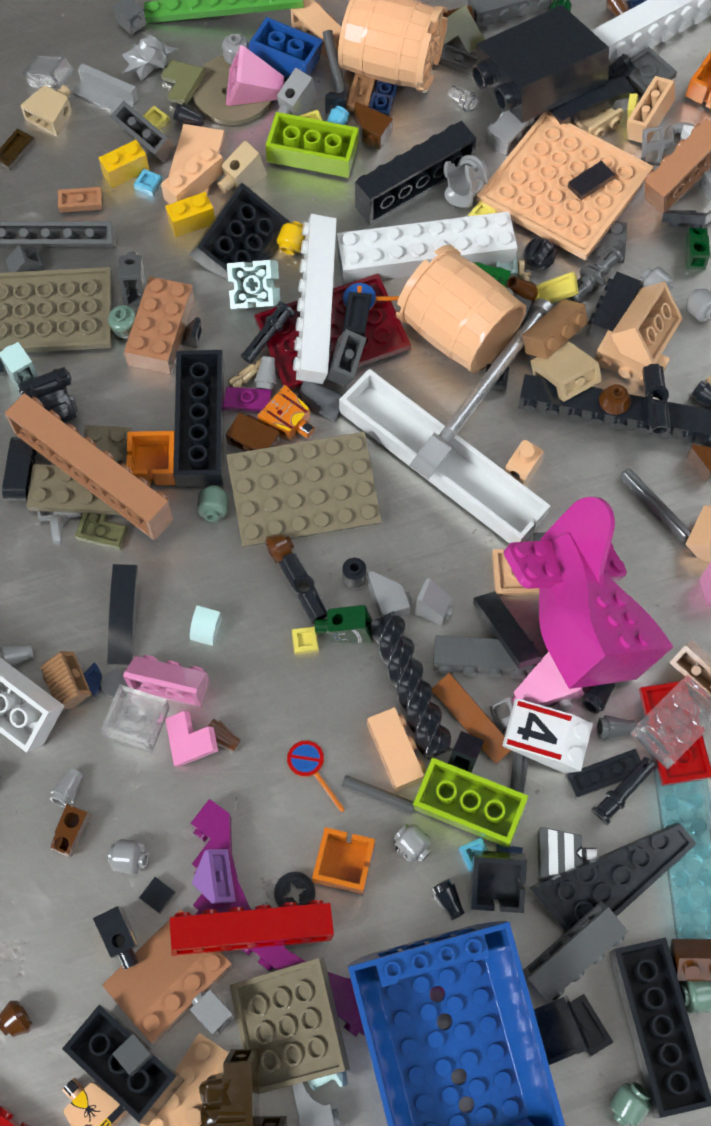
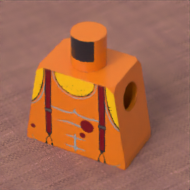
(287, 415)

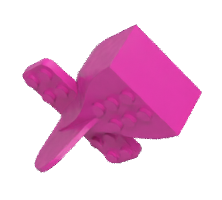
(584, 616)

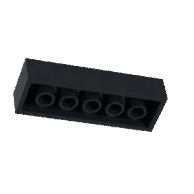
(412, 172)
(199, 418)
(660, 1028)

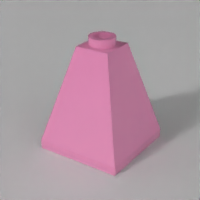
(252, 79)
(546, 685)

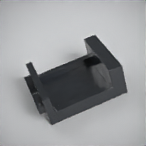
(560, 1030)

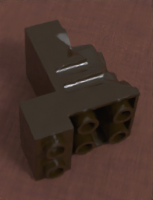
(233, 1095)

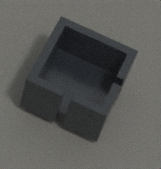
(496, 877)

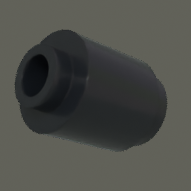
(354, 572)

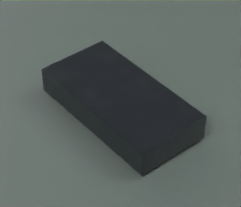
(591, 180)
(357, 312)

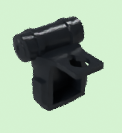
(52, 392)

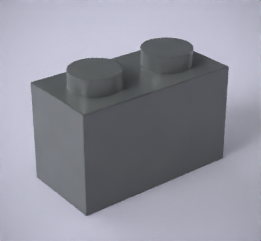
(345, 357)

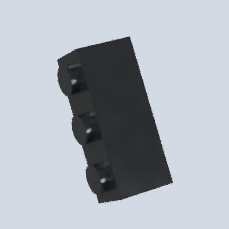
(612, 306)

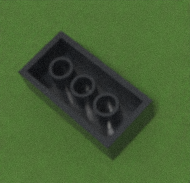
(93, 1051)

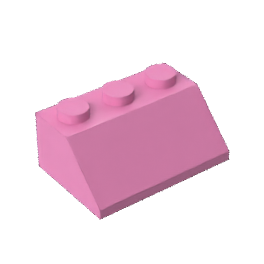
(167, 680)

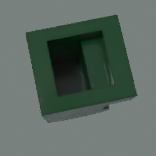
(697, 248)

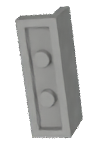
(104, 89)

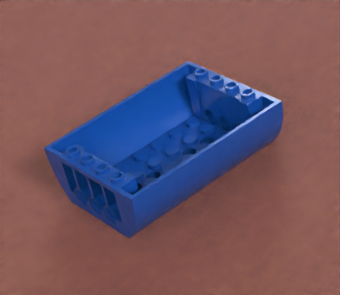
(489, 1033)

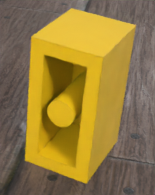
(123, 163)
(190, 214)

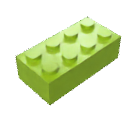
(312, 144)
(470, 802)

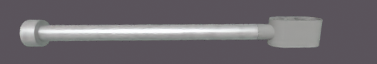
(439, 445)

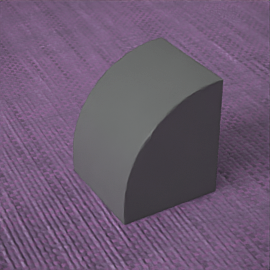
(24, 259)

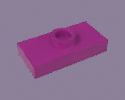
(246, 399)

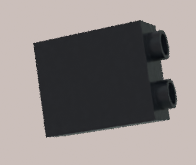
(541, 63)

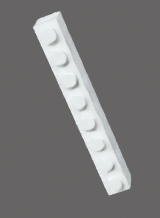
(316, 299)

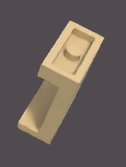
(601, 121)
(568, 370)

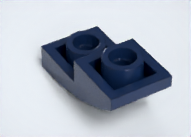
(383, 97)

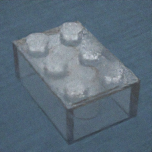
(675, 722)

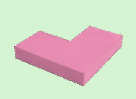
(189, 745)

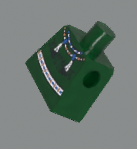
(346, 625)

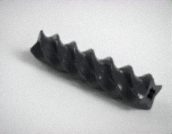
(412, 691)

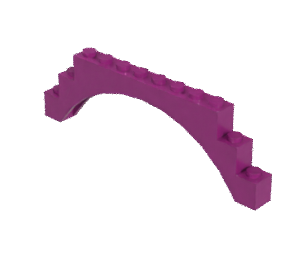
(215, 825)

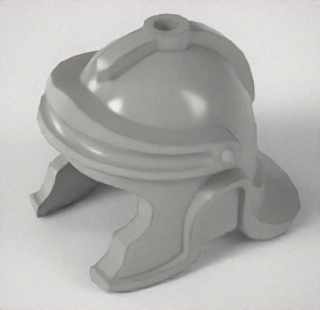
(465, 180)

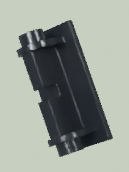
(621, 67)

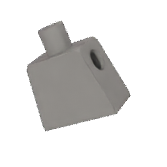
(297, 94)

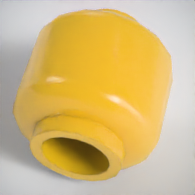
(291, 238)

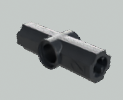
(656, 410)
(297, 576)

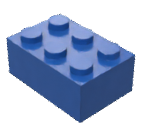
(285, 47)

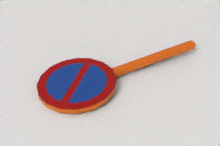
(306, 760)

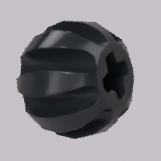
(540, 253)

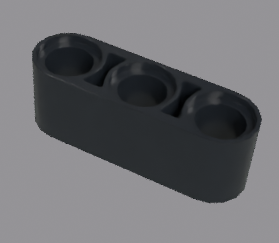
(18, 470)

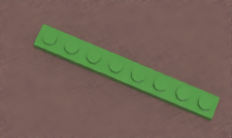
(191, 9)

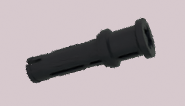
(273, 324)
(616, 799)

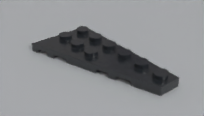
(613, 877)

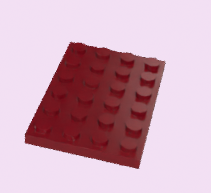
(383, 333)

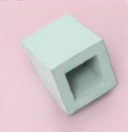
(205, 625)

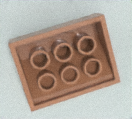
(162, 986)

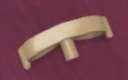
(525, 276)

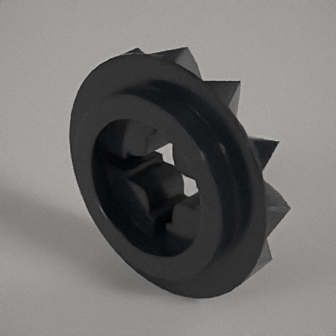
(301, 882)

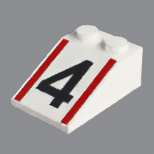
(548, 736)

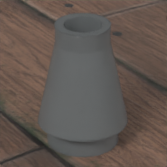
(613, 727)

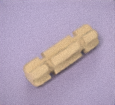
(245, 374)

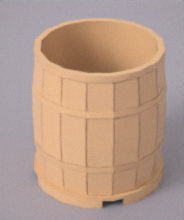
(393, 41)
(460, 309)

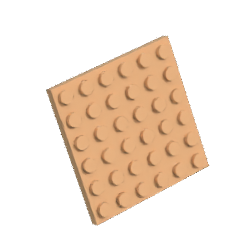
(536, 180)

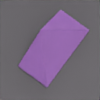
(215, 877)

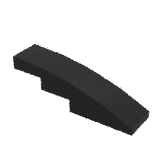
(596, 99)
(122, 614)

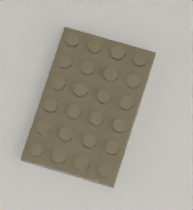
(56, 309)
(304, 488)

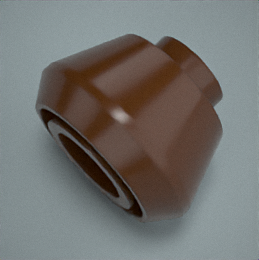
(615, 399)
(279, 546)
(15, 1019)

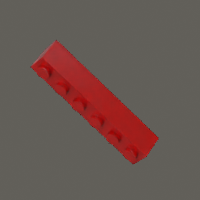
(250, 928)

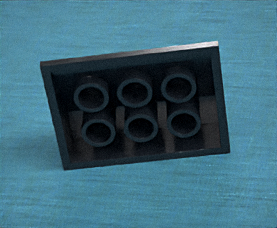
(240, 232)

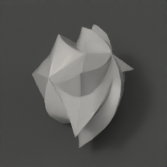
(147, 56)

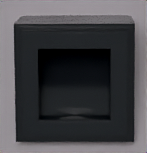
(192, 333)

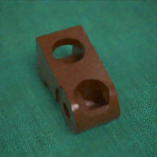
(70, 830)

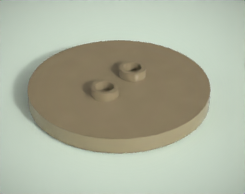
(212, 93)

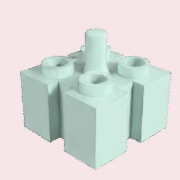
(253, 284)

